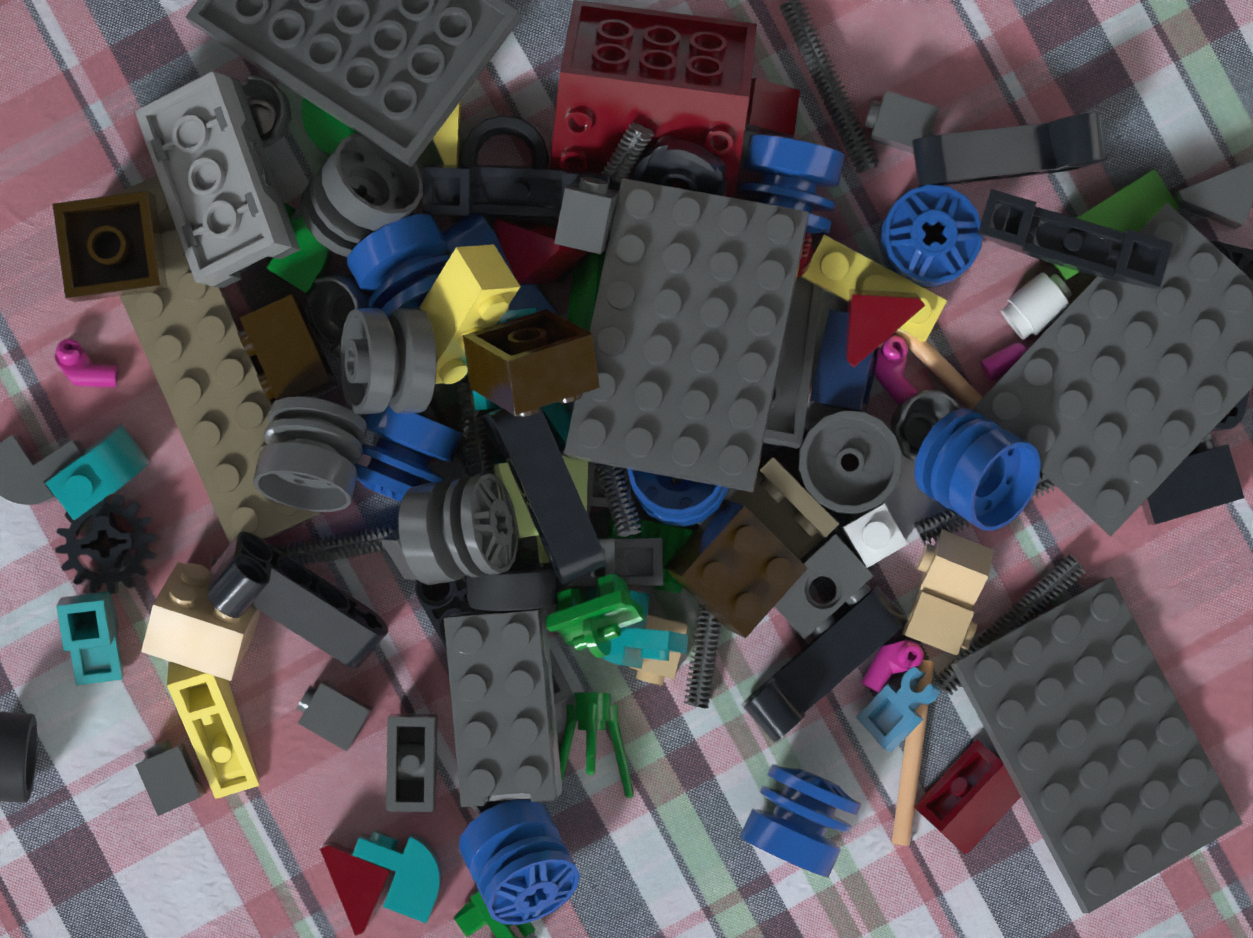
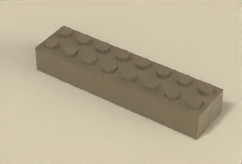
(208, 385)

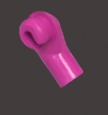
(1002, 361)
(80, 368)
(890, 368)
(891, 660)

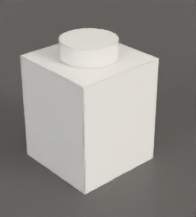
(874, 535)

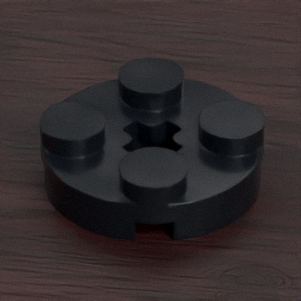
(682, 160)

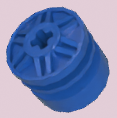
(792, 174)
(902, 236)
(399, 262)
(404, 452)
(977, 469)
(676, 504)
(800, 820)
(518, 861)

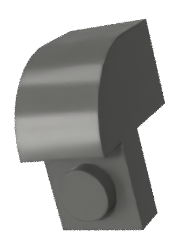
(25, 478)

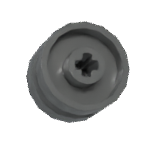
(388, 360)
(877, 460)

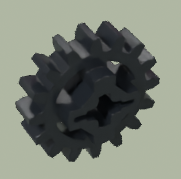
(111, 565)

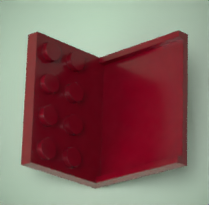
(656, 70)

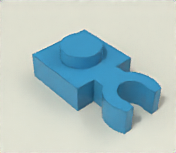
(893, 712)

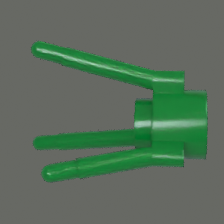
(592, 712)

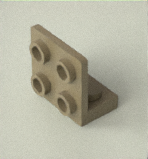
(786, 509)

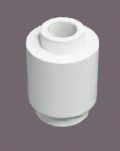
(1037, 305)

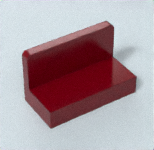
(969, 797)

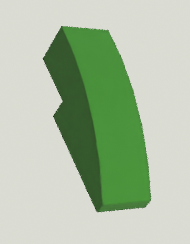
(1128, 209)

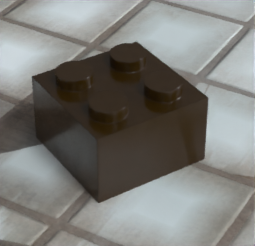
(110, 246)
(286, 350)
(531, 362)
(735, 568)

